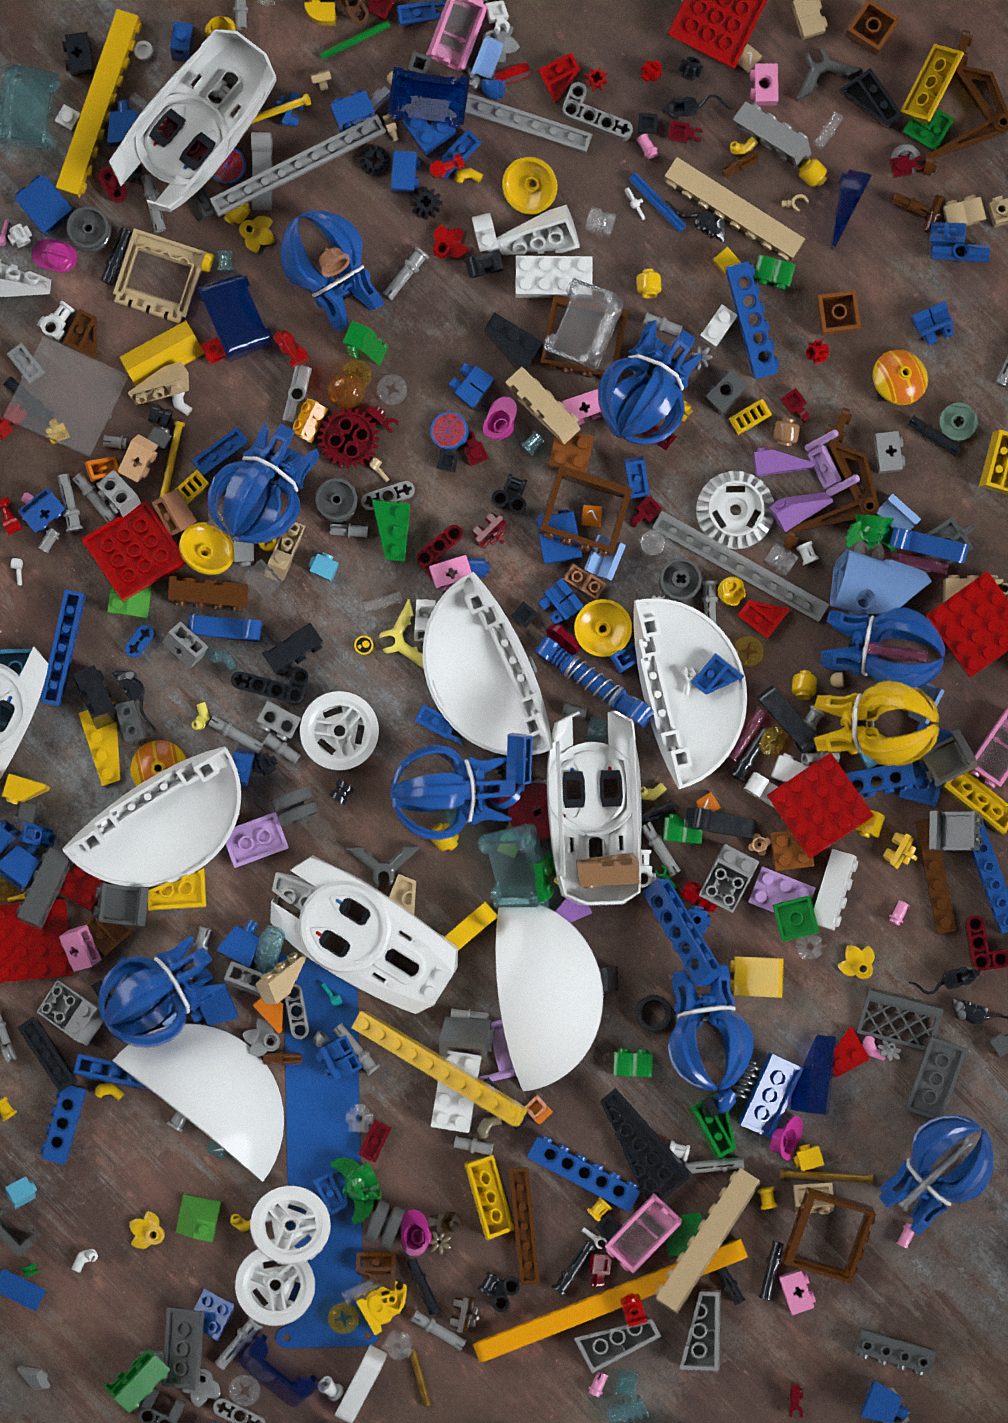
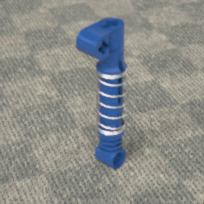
(593, 681)

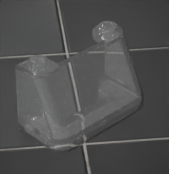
(585, 324)

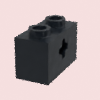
(84, 63)

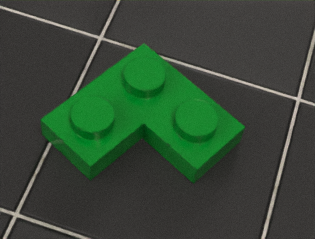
(931, 134)
(543, 871)

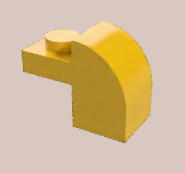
(321, 12)

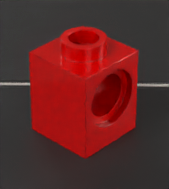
(214, 350)

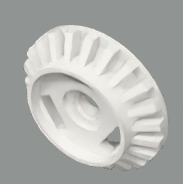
(736, 533)
(316, 726)
(274, 1208)
(279, 1307)

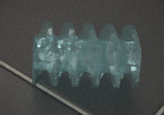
(269, 946)
(626, 1411)

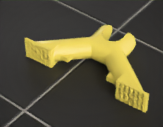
(397, 632)

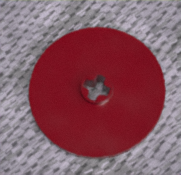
(521, 812)

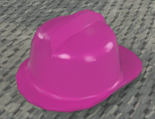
(54, 255)
(500, 418)
(786, 1139)
(415, 1233)

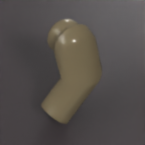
(486, 1124)

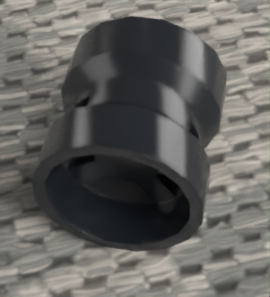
(160, 415)
(344, 788)

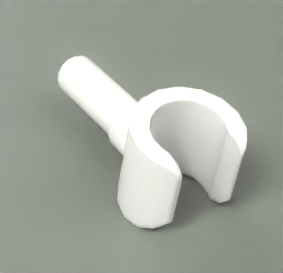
(17, 564)
(689, 676)
(595, 1238)

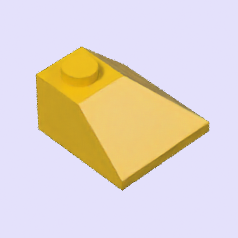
(22, 789)

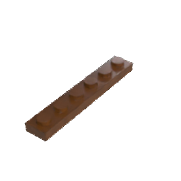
(936, 881)
(524, 1226)

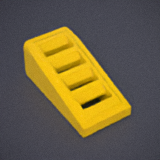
(767, 414)
(190, 479)

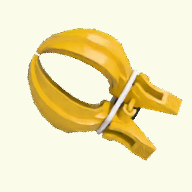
(868, 706)

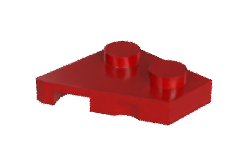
(848, 1053)

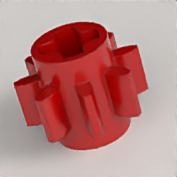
(651, 71)
(600, 82)
(817, 351)

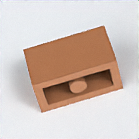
(174, 512)

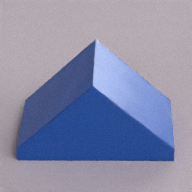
(624, 658)

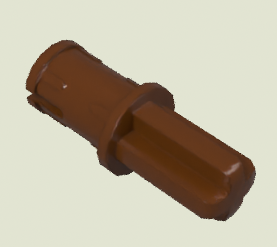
(739, 164)
(909, 204)
(935, 211)
(282, 1058)

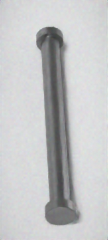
(935, 1174)

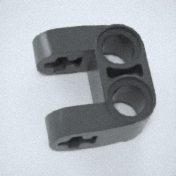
(158, 1414)

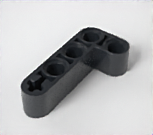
(269, 684)
(788, 719)
(719, 823)

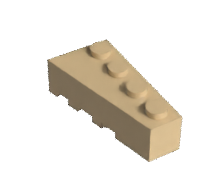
(543, 405)

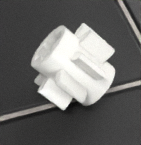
(19, 235)

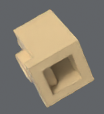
(998, 218)

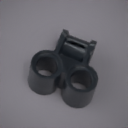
(484, 264)
(512, 494)
(498, 1289)

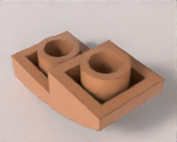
(584, 581)

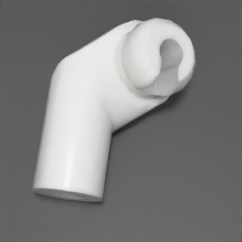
(83, 1257)

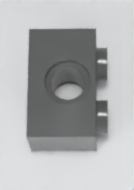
(722, 402)

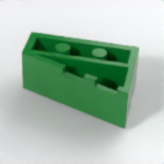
(362, 343)
(393, 527)
(715, 1131)
(138, 1380)

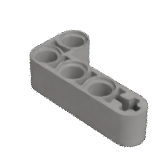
(599, 116)
(261, 160)

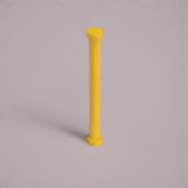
(283, 108)
(172, 457)

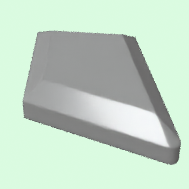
(34, 1377)

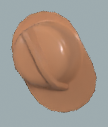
(333, 262)

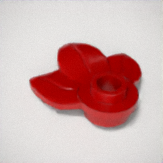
(451, 241)

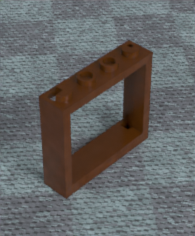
(563, 302)
(595, 483)
(857, 1251)

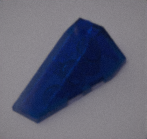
(849, 194)
(815, 1083)

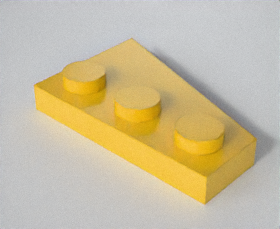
(180, 894)

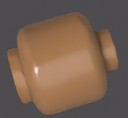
(786, 432)

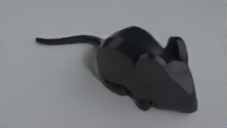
(687, 106)
(706, 222)
(133, 689)
(953, 979)
(973, 1013)

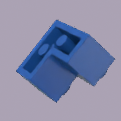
(351, 110)
(428, 136)

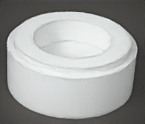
(143, 50)

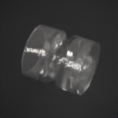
(600, 221)
(652, 544)
(780, 559)

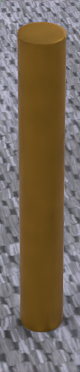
(419, 1378)

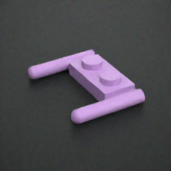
(825, 466)
(502, 1054)

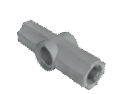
(299, 382)

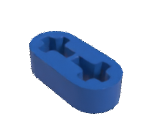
(136, 638)

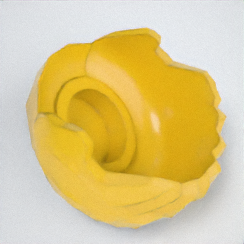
(219, 23)
(731, 591)

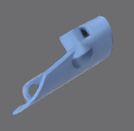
(873, 585)

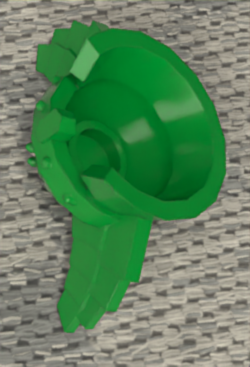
(871, 531)
(360, 1186)

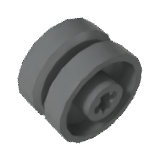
(78, 226)
(339, 511)
(688, 572)
(295, 806)
(384, 1224)

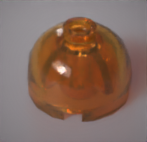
(346, 389)

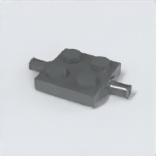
(951, 531)

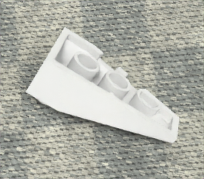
(547, 232)
(18, 283)
(295, 890)

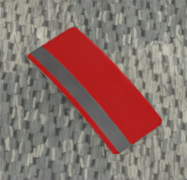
(513, 73)

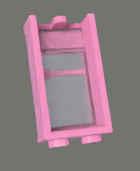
(457, 32)
(993, 754)
(643, 1233)

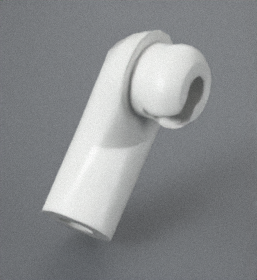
(179, 404)

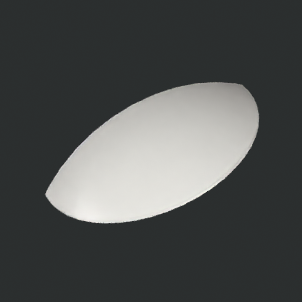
(482, 671)
(696, 728)
(163, 824)
(545, 993)
(218, 1089)

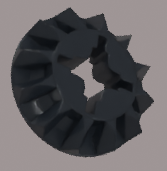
(367, 165)

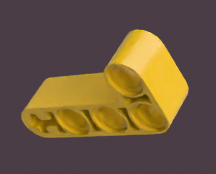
(471, 925)

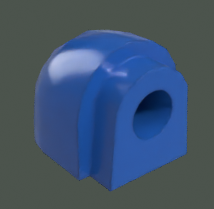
(493, 88)
(724, 1100)

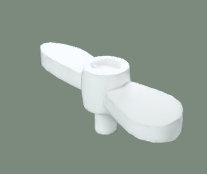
(634, 202)

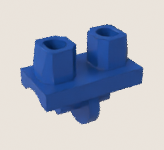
(287, 118)
(948, 232)
(37, 835)

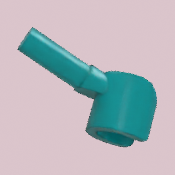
(335, 1000)

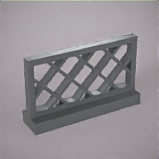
(899, 1002)

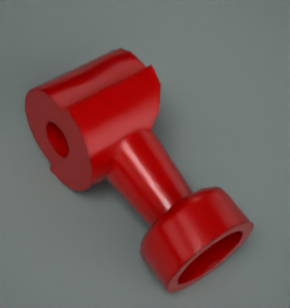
(439, 169)
(10, 522)

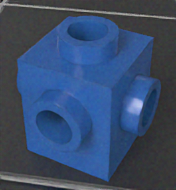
(704, 919)

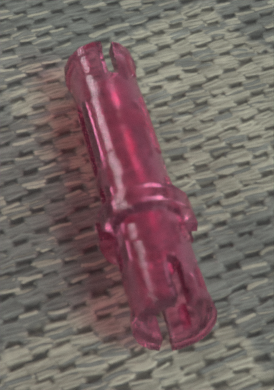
(921, 563)
(906, 654)
(747, 734)

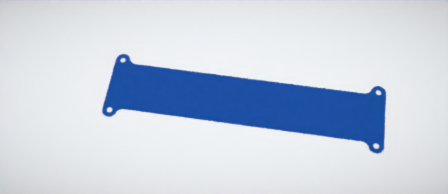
(315, 1138)

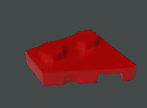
(559, 75)
(288, 345)
(762, 616)

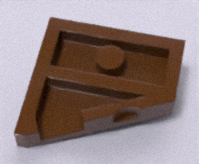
(83, 334)
(106, 935)

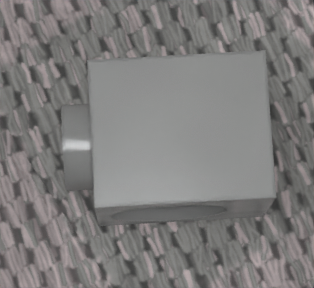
(244, 553)

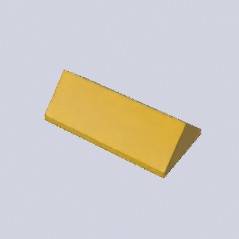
(931, 83)
(166, 349)
(978, 797)
(489, 1197)

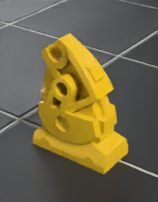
(380, 1307)

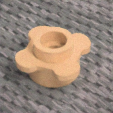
(760, 849)

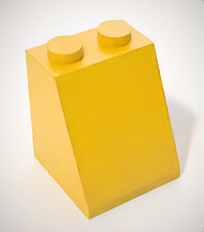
(757, 976)

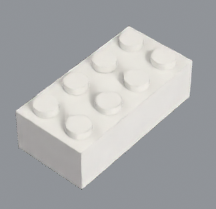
(550, 275)
(452, 1109)

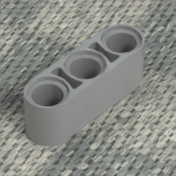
(297, 1020)

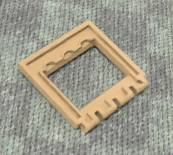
(167, 250)

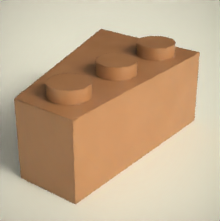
(608, 870)

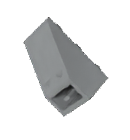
(728, 878)
(71, 1012)

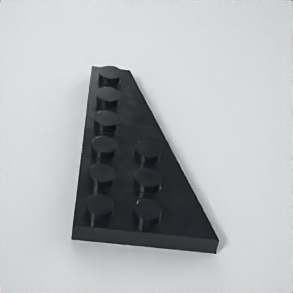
(647, 1154)

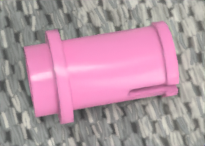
(647, 146)
(898, 913)
(906, 1236)
(598, 1384)

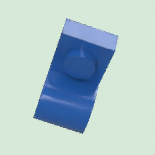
(636, 476)

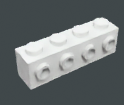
(834, 888)

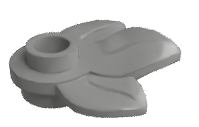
(510, 43)
(258, 1038)
(206, 1389)

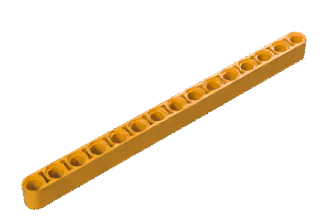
(593, 1306)

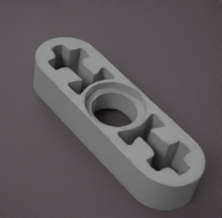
(372, 495)
(229, 1404)

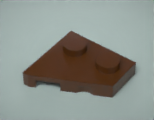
(377, 1268)

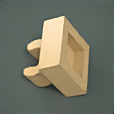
(321, 77)

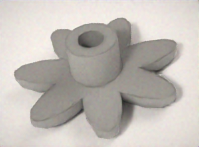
(703, 360)
(889, 1050)

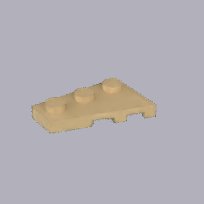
(404, 894)

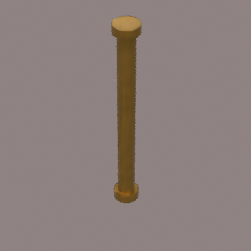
(826, 1176)

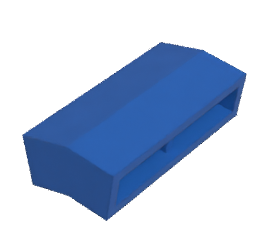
(519, 758)
(20, 1290)

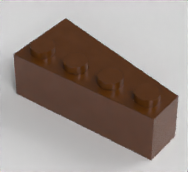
(208, 593)

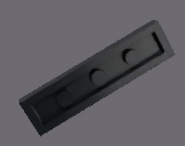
(47, 1054)

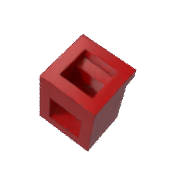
(633, 1310)

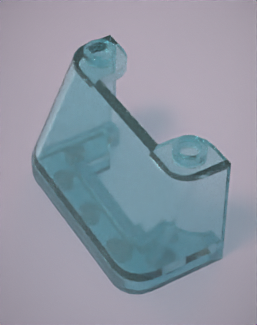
(26, 106)
(512, 861)

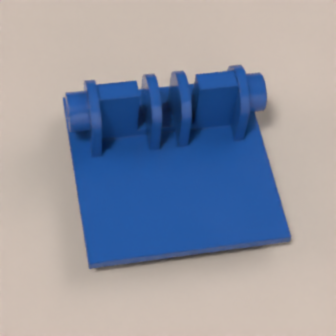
(215, 1313)

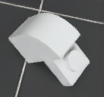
(485, 232)
(423, 612)

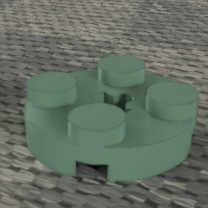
(966, 415)

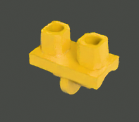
(904, 843)

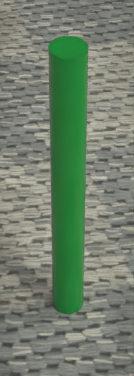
(354, 40)

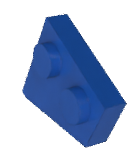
(716, 675)
(330, 1190)

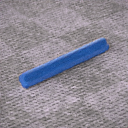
(657, 202)

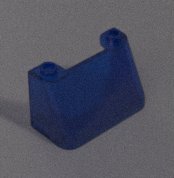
(428, 97)
(235, 316)
(290, 1392)

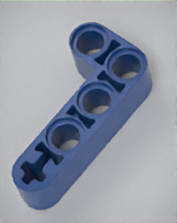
(929, 545)
(225, 627)

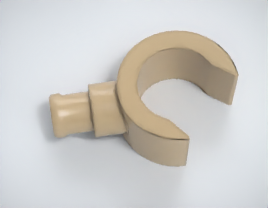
(390, 126)
(791, 203)

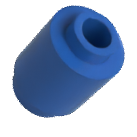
(479, 566)

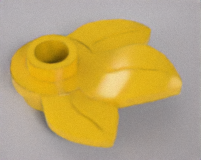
(260, 233)
(855, 960)
(143, 1230)

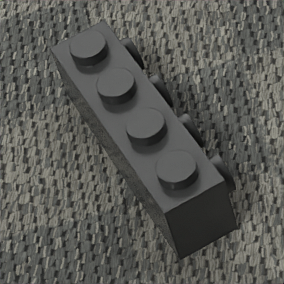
(44, 888)
(895, 1351)

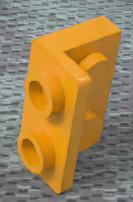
(309, 420)

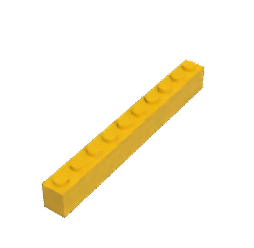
(98, 103)
(440, 1068)

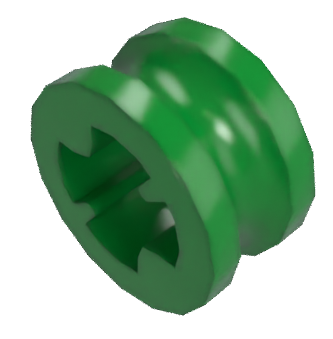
(30, 1270)

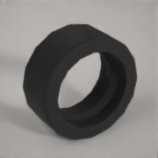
(667, 1018)

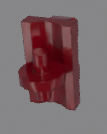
(492, 533)

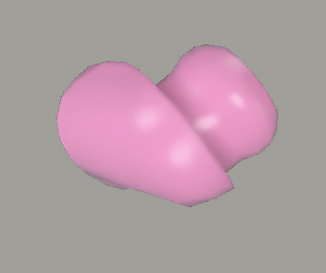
(870, 1048)

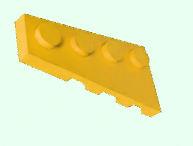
(104, 748)

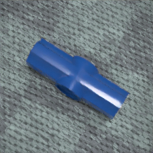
(947, 251)

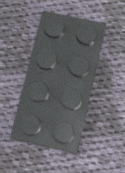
(936, 1078)
(183, 1347)

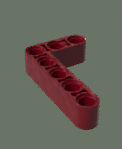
(436, 555)
(983, 951)

